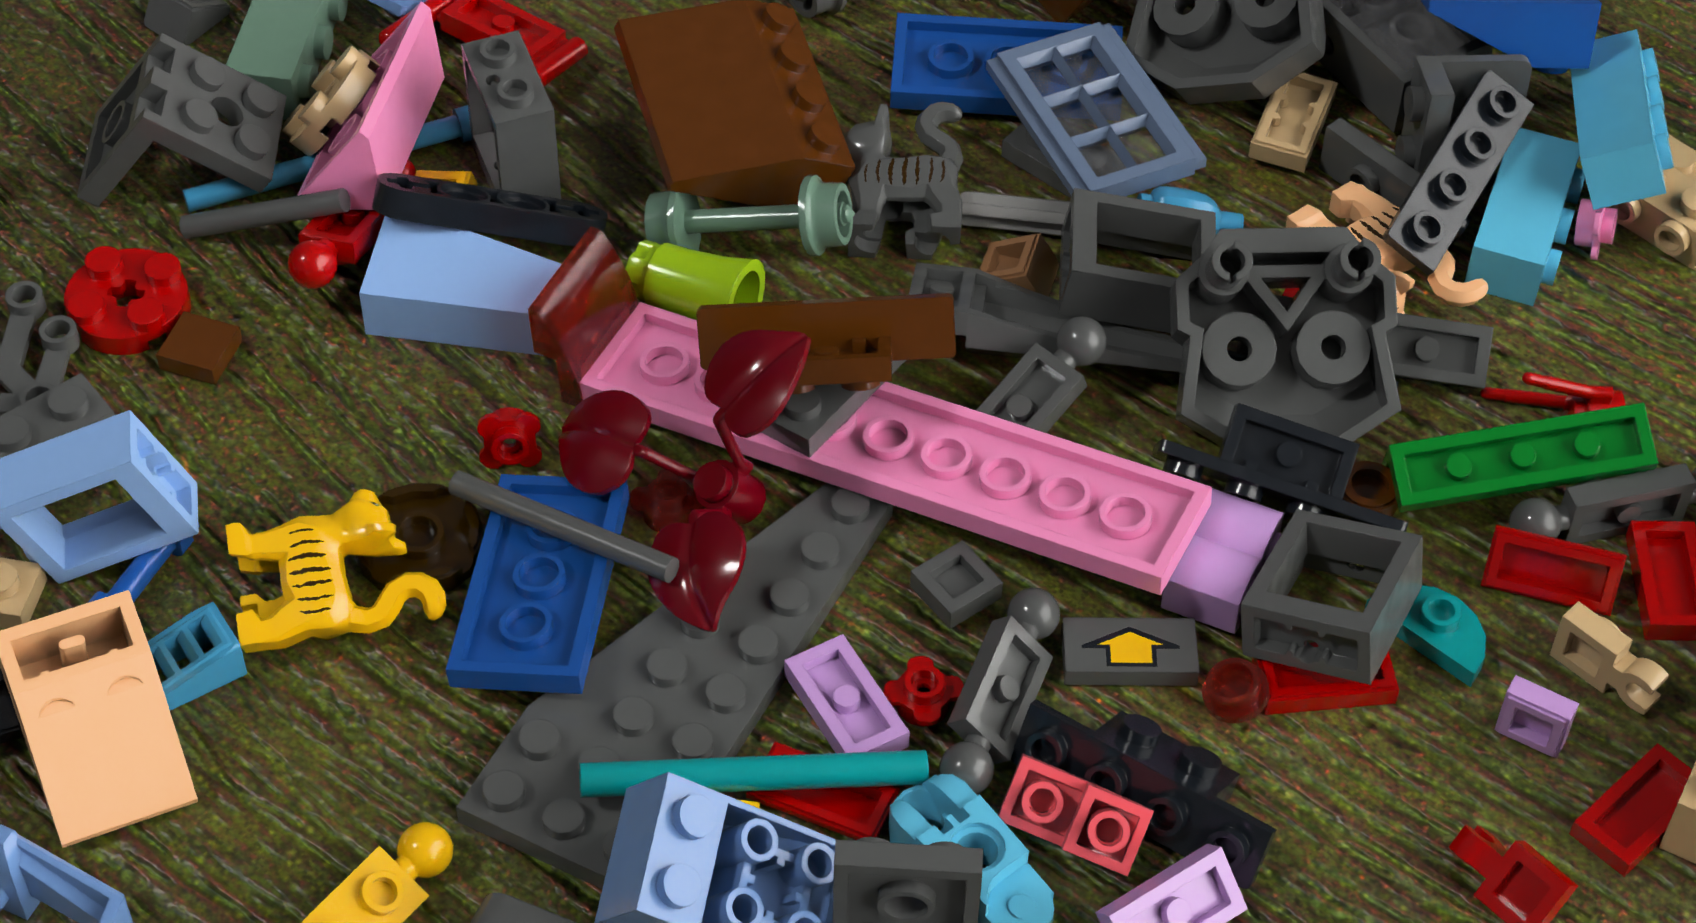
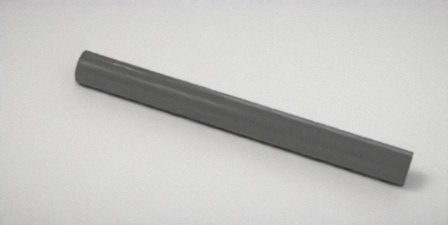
(564, 526)

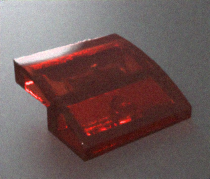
(581, 310)

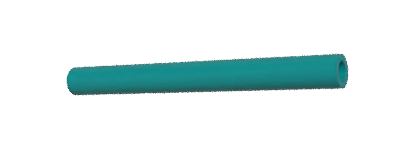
(762, 772)

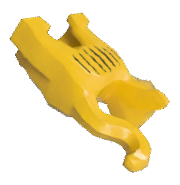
(314, 579)

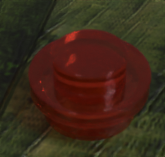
(1235, 691)

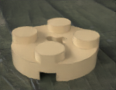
(338, 93)

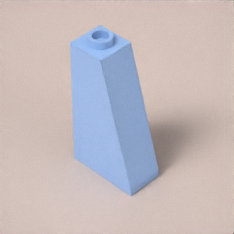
(451, 287)

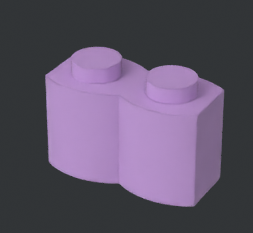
(1222, 561)

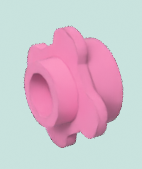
(1594, 227)

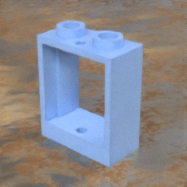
(109, 450)

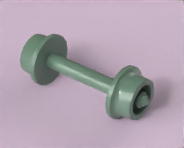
(822, 216)

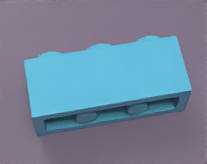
(1527, 216)

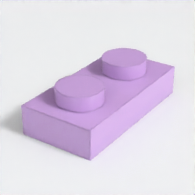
(845, 699)
(1189, 891)

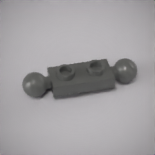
(1047, 383)
(1607, 506)
(1001, 688)

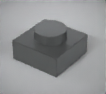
(956, 584)

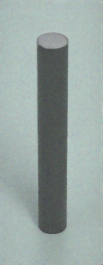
(265, 213)

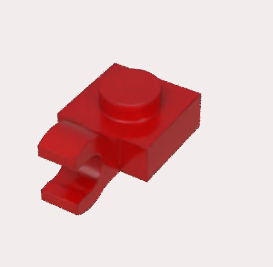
(1518, 881)

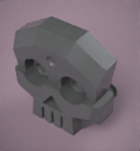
(1226, 46)
(1340, 298)

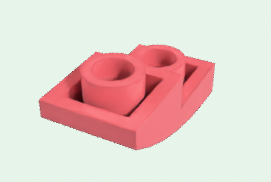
(1075, 814)

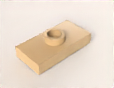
(1293, 122)

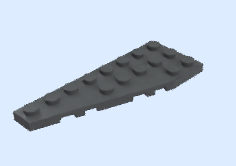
(671, 688)

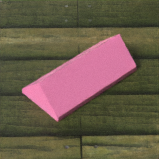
(387, 118)

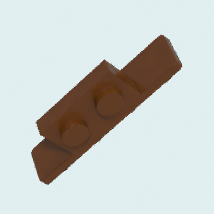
(849, 336)

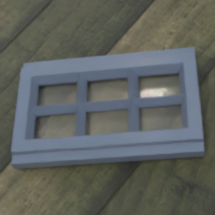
(1095, 112)

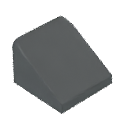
(184, 18)

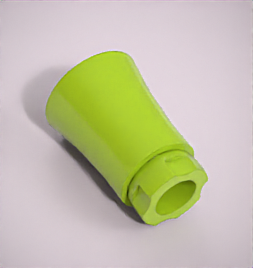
(688, 278)

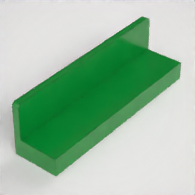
(1521, 457)

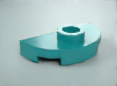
(1445, 633)

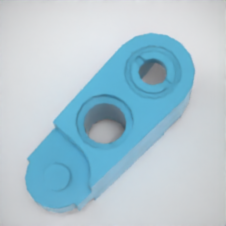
(1009, 883)

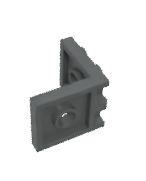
(175, 102)
(906, 882)

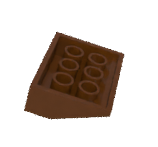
(733, 101)

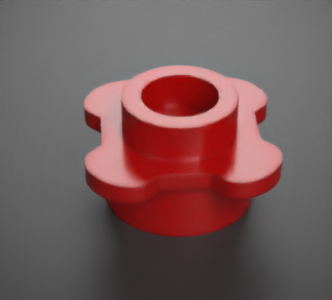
(509, 424)
(923, 707)

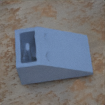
(712, 860)

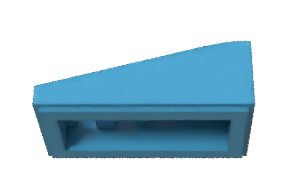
(206, 671)

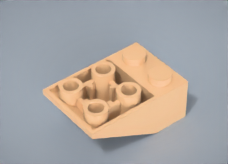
(95, 718)

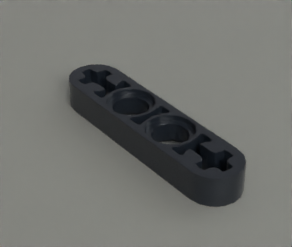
(485, 209)

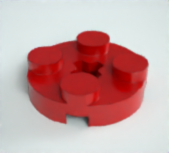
(114, 274)

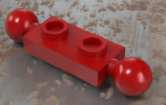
(334, 242)

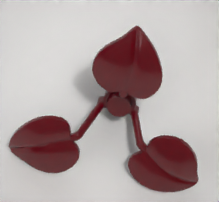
(602, 435)

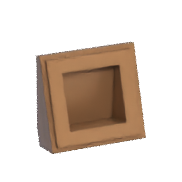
(1023, 261)

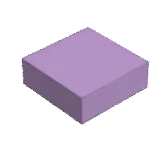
(1536, 716)

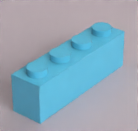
(1621, 122)

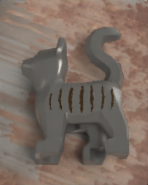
(905, 188)

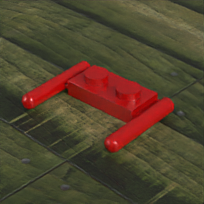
(486, 18)

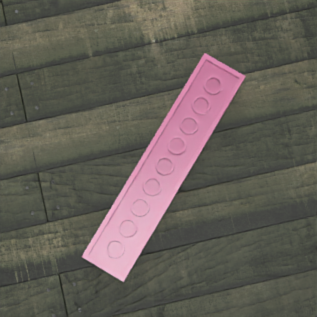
(939, 462)

